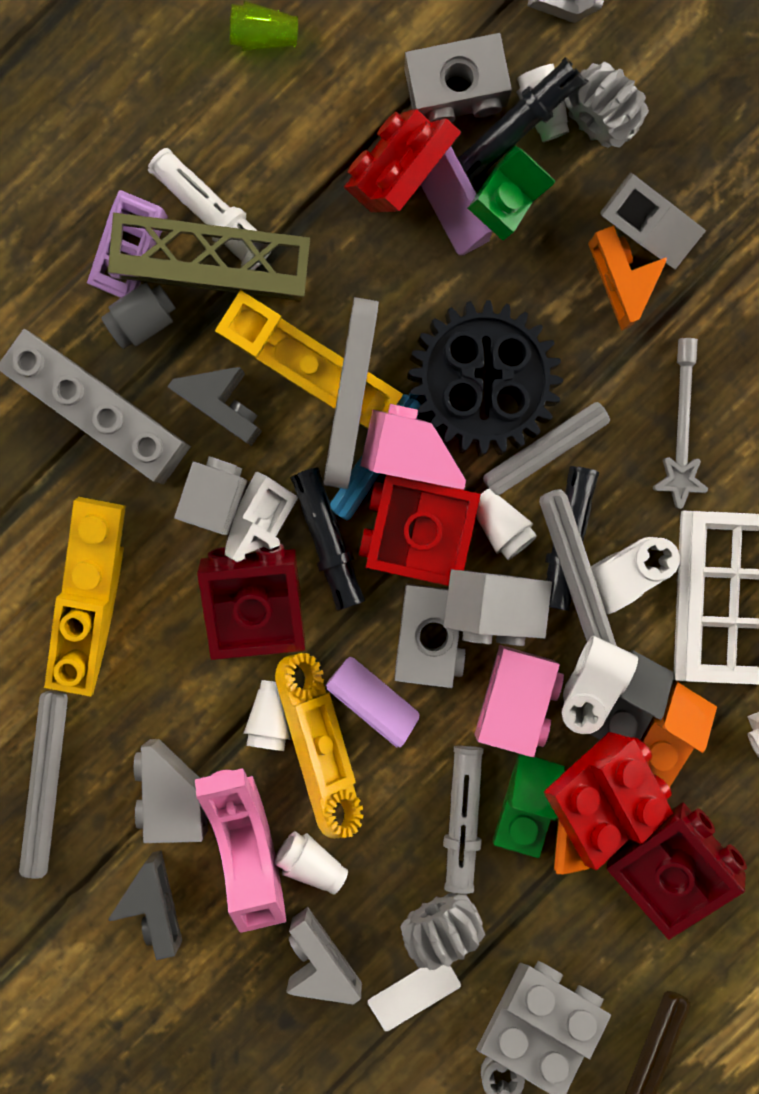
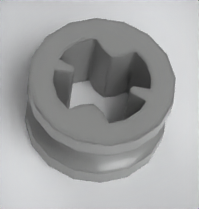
(503, 1087)

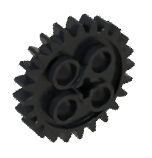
(443, 374)

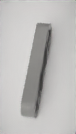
(351, 393)

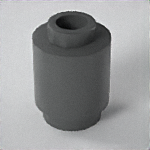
(139, 315)

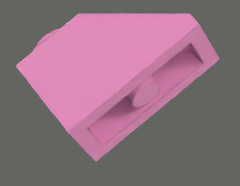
(409, 449)

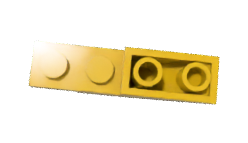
(87, 596)

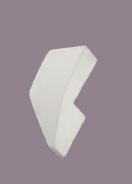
(259, 517)

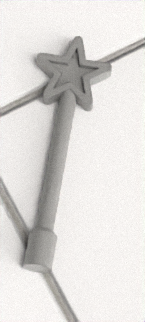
(681, 474)

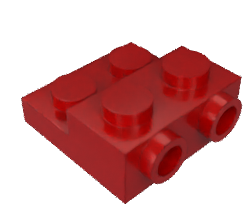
(399, 161)
(419, 529)
(610, 798)

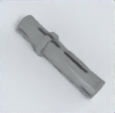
(461, 874)

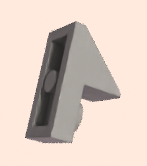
(328, 972)

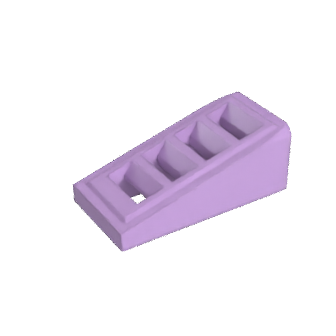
(125, 204)

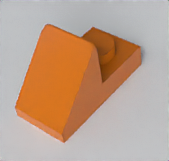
(625, 287)
(682, 728)

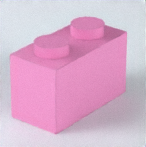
(518, 701)

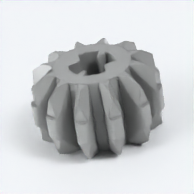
(607, 105)
(442, 931)

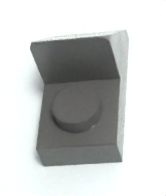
(209, 394)
(640, 701)
(152, 895)

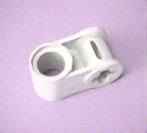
(625, 577)
(596, 684)

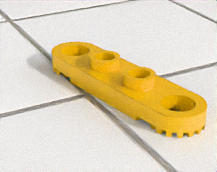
(319, 745)

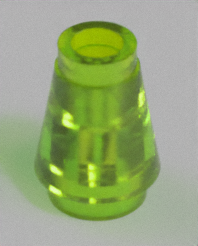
(261, 27)

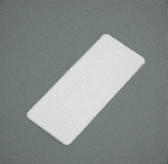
(412, 995)

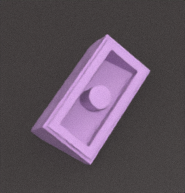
(450, 196)
(373, 701)

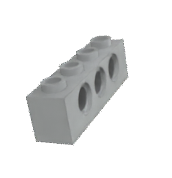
(93, 407)

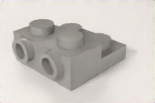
(544, 1028)

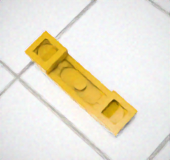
(297, 355)

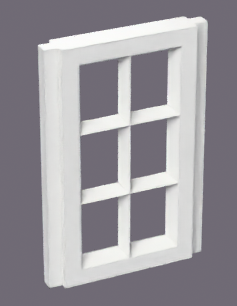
(691, 598)

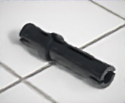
(523, 117)
(580, 491)
(327, 538)

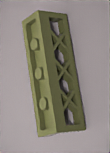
(206, 276)

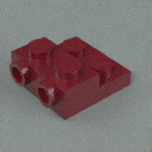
(251, 603)
(680, 872)

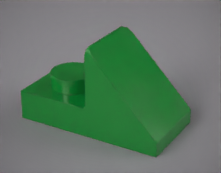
(510, 192)
(525, 807)

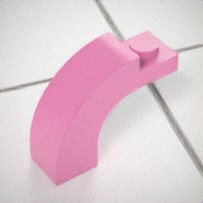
(245, 848)

